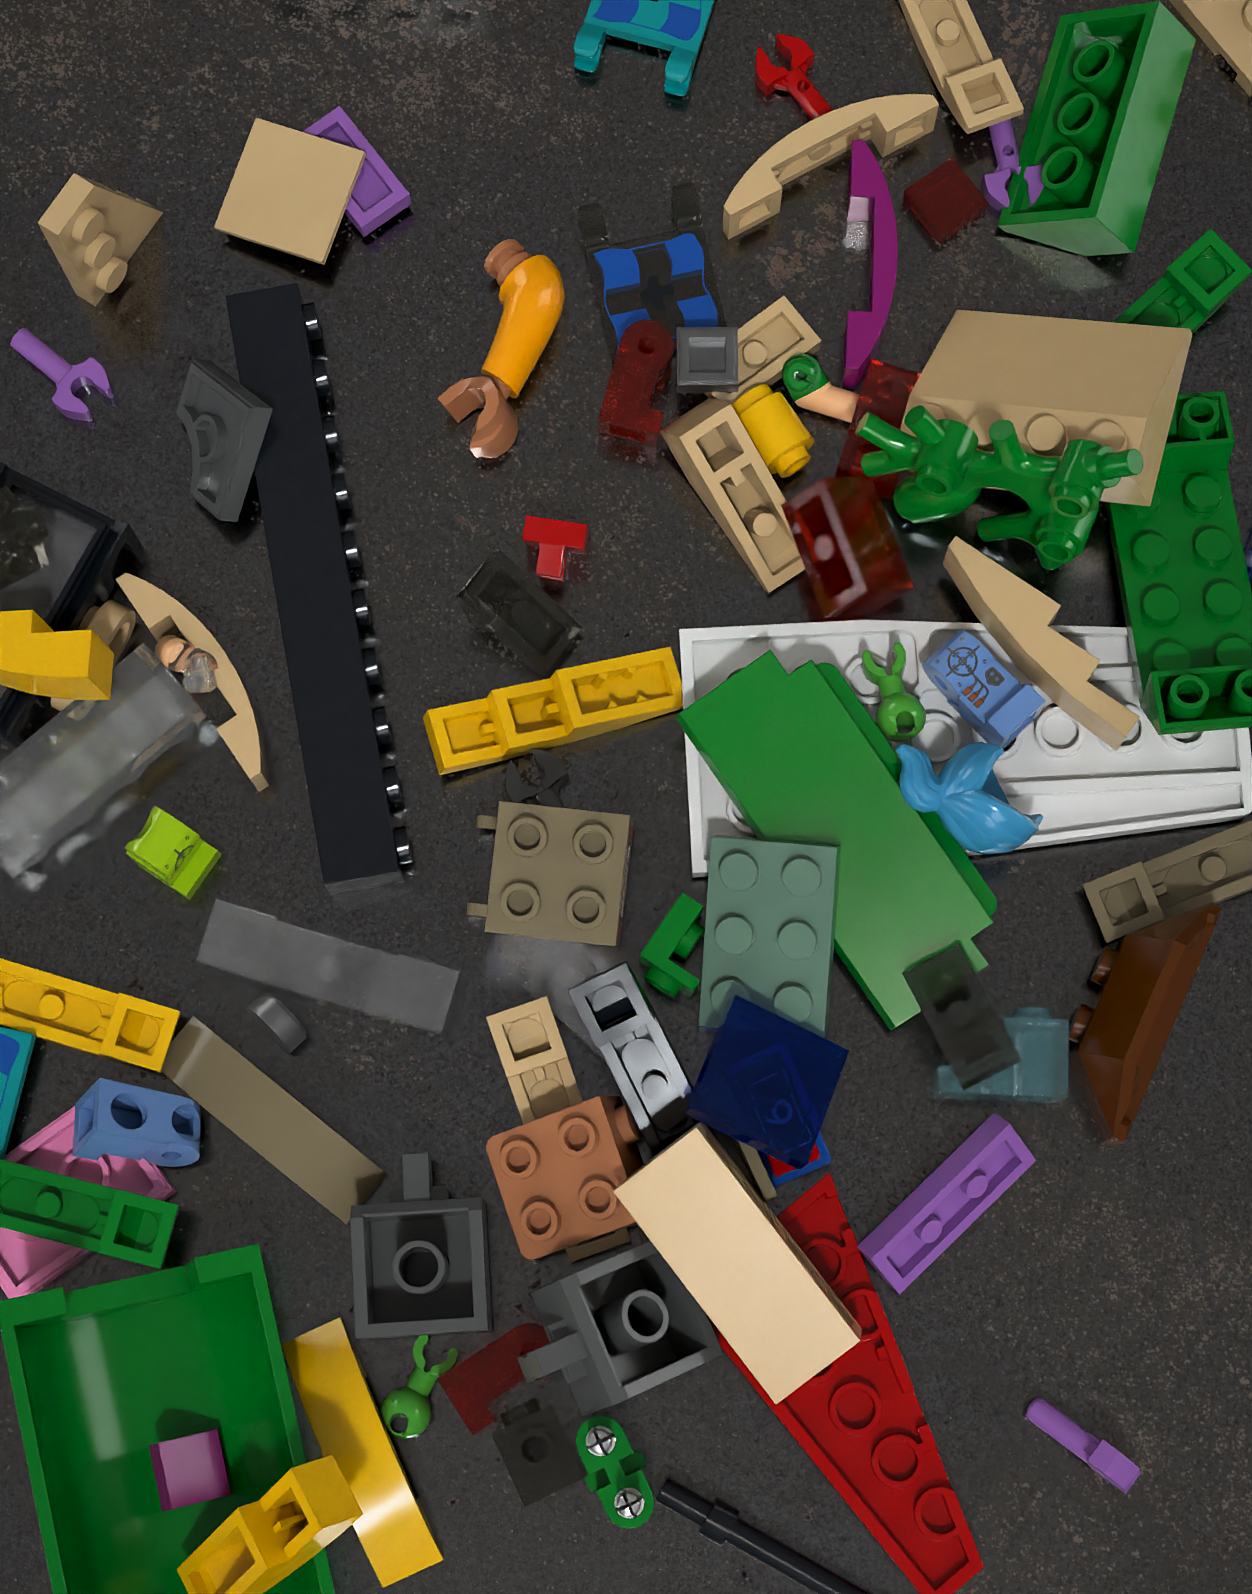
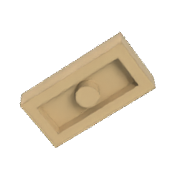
(766, 346)

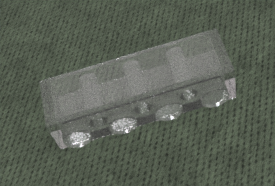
(89, 756)

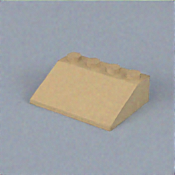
(1059, 385)

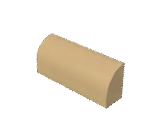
(739, 1262)

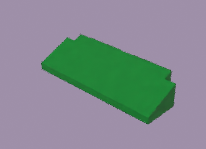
(818, 770)

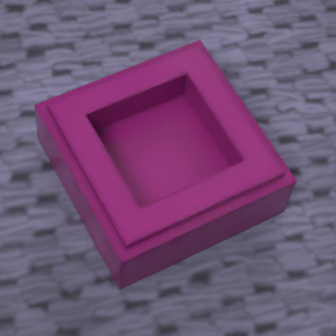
(189, 1470)

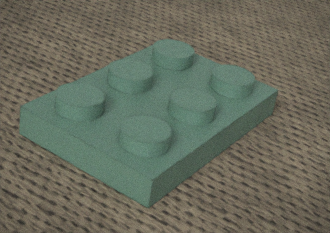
(770, 928)

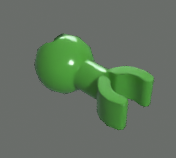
(898, 709)
(412, 1399)

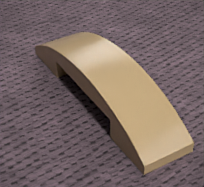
(961, 63)
(885, 120)
(168, 617)
(542, 1081)

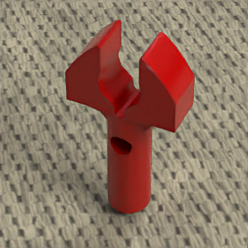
(794, 81)

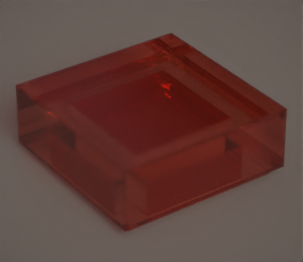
(945, 200)

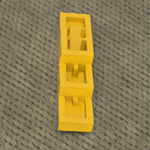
(554, 710)

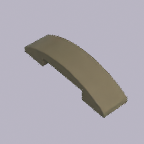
(1173, 883)
(270, 1120)

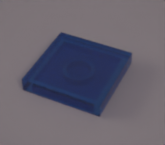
(767, 1082)

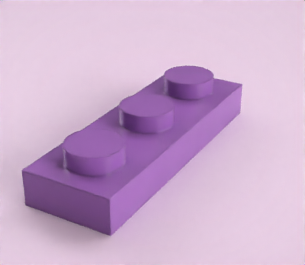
(947, 1203)

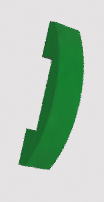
(1191, 287)
(85, 1214)

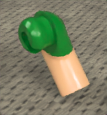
(813, 390)

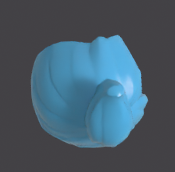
(966, 798)

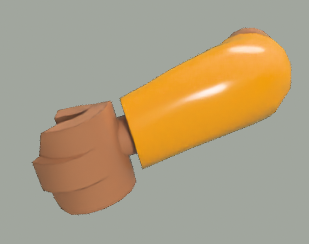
(532, 307)

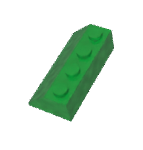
(1100, 128)

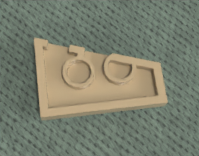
(95, 234)

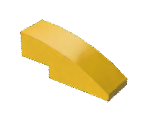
(51, 662)
(275, 1534)

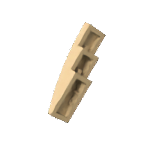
(1021, 623)

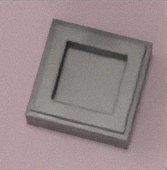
(707, 359)

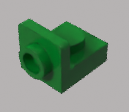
(678, 936)

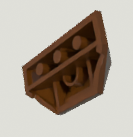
(1134, 1015)

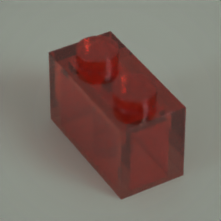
(847, 546)

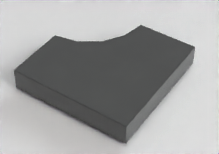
(225, 437)

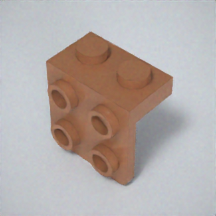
(563, 1174)

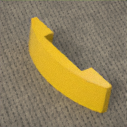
(85, 1016)
(351, 1428)

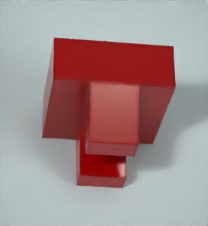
(554, 542)

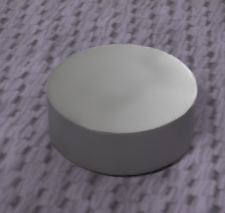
(277, 1021)

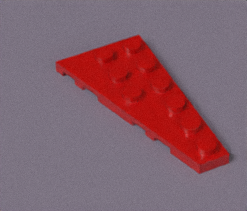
(865, 1419)

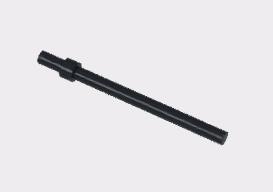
(721, 1523)

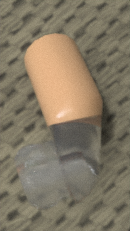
(195, 663)

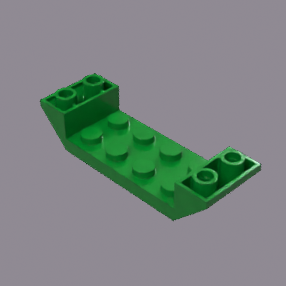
(1188, 579)

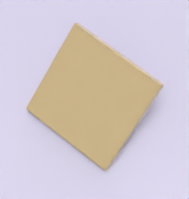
(290, 191)

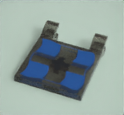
(653, 276)

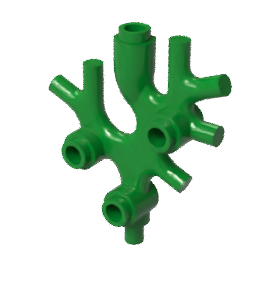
(951, 472)

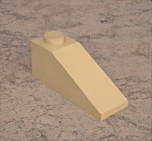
(736, 489)

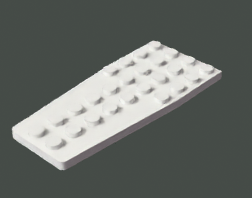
(1046, 770)

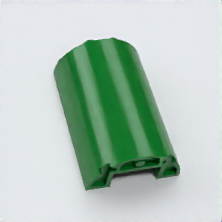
(136, 1367)

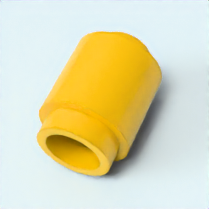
(774, 430)

